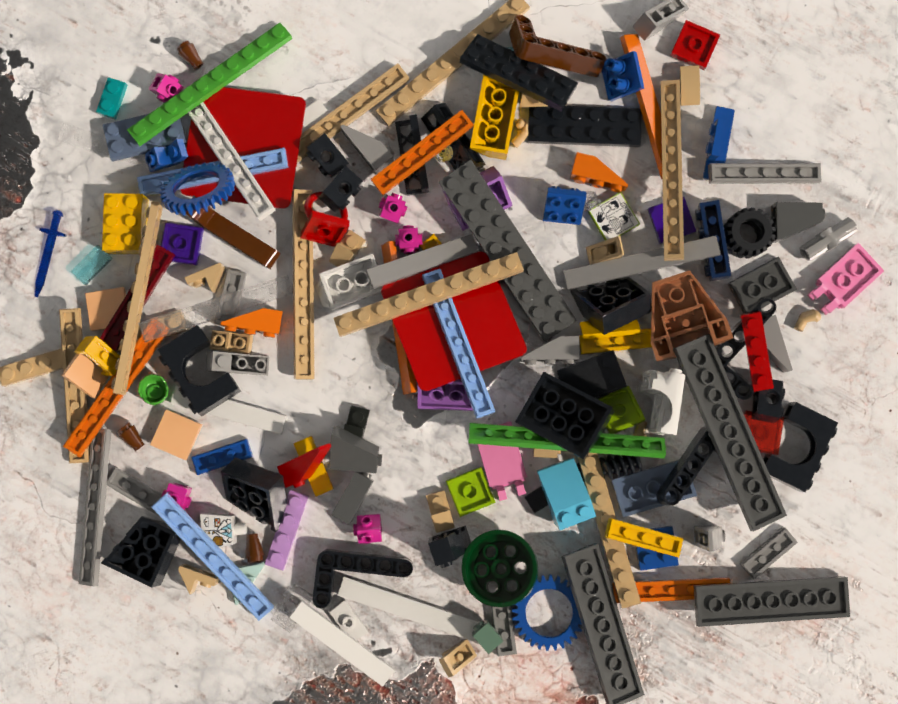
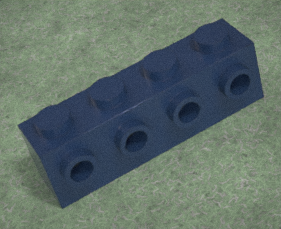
(712, 225)

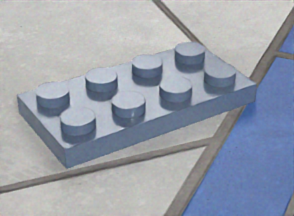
(123, 146)
(638, 490)

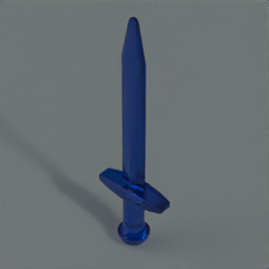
(48, 249)

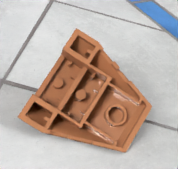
(682, 314)

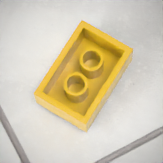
(123, 222)

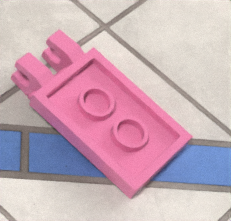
(846, 278)
(503, 467)

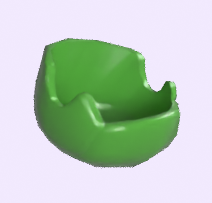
(153, 389)

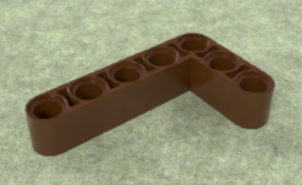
(553, 53)
(235, 236)

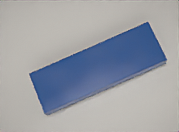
(221, 456)

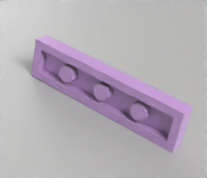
(287, 530)

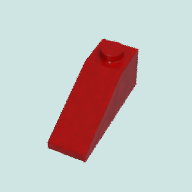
(303, 466)

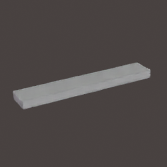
(764, 173)
(421, 261)

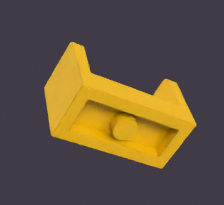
(99, 353)

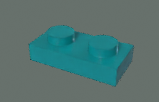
(111, 98)

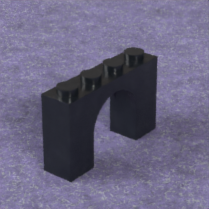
(176, 356)
(819, 431)

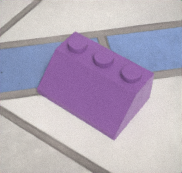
(497, 186)
(446, 397)

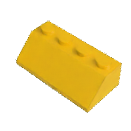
(494, 119)

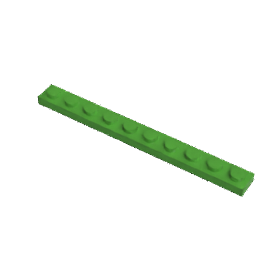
(209, 84)
(606, 444)

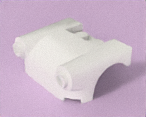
(666, 393)

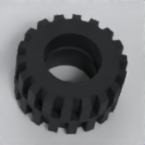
(762, 227)

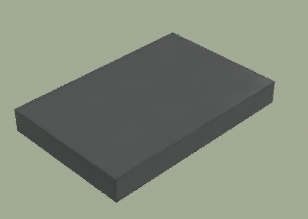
(765, 281)

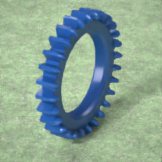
(177, 205)
(527, 630)

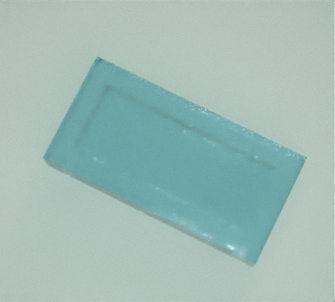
(91, 265)

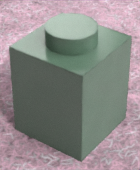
(487, 636)

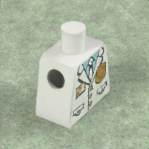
(222, 528)

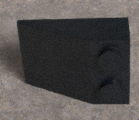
(595, 375)

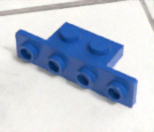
(719, 137)

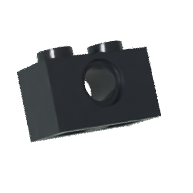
(337, 160)
(333, 197)
(765, 411)

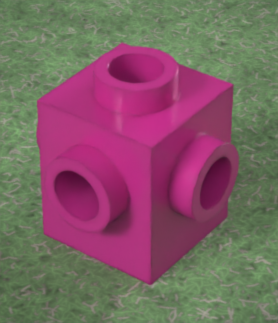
(165, 87)
(387, 213)
(411, 246)
(180, 492)
(368, 528)

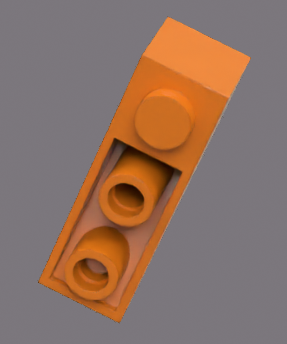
(593, 171)
(262, 320)

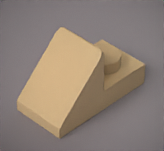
(347, 249)
(605, 250)
(211, 274)
(440, 511)
(192, 575)
(457, 657)

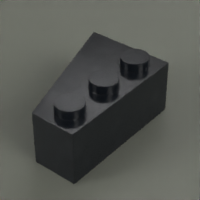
(449, 546)

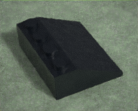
(565, 415)

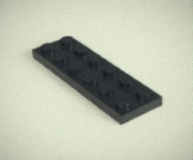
(522, 75)
(585, 126)

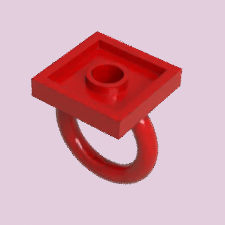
(323, 227)

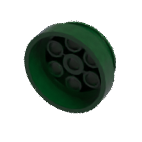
(476, 555)

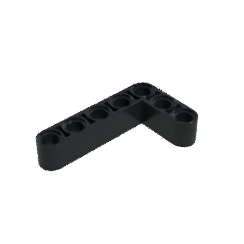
(737, 345)
(681, 469)
(336, 564)

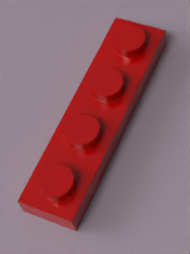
(757, 351)

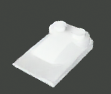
(346, 283)

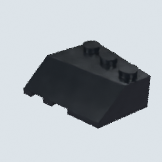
(613, 304)
(255, 491)
(145, 552)

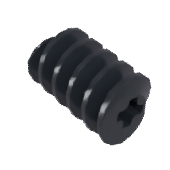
(618, 464)

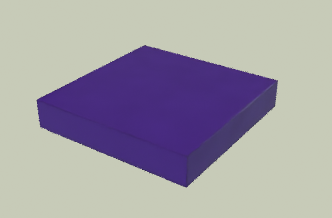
(656, 216)
(183, 242)

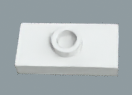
(348, 620)

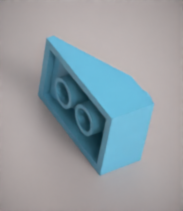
(566, 494)

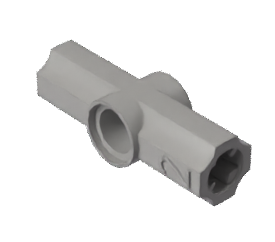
(828, 239)

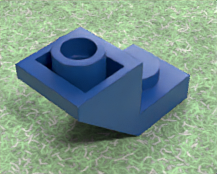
(164, 157)

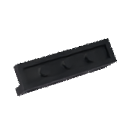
(415, 133)
(462, 144)

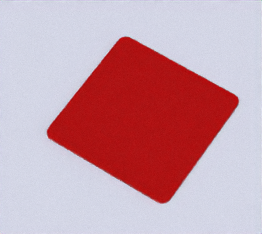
(253, 125)
(483, 315)

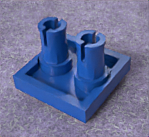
(622, 76)
(564, 205)

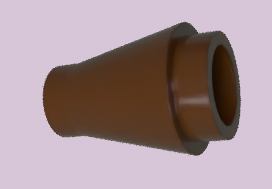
(190, 55)
(131, 436)
(254, 550)

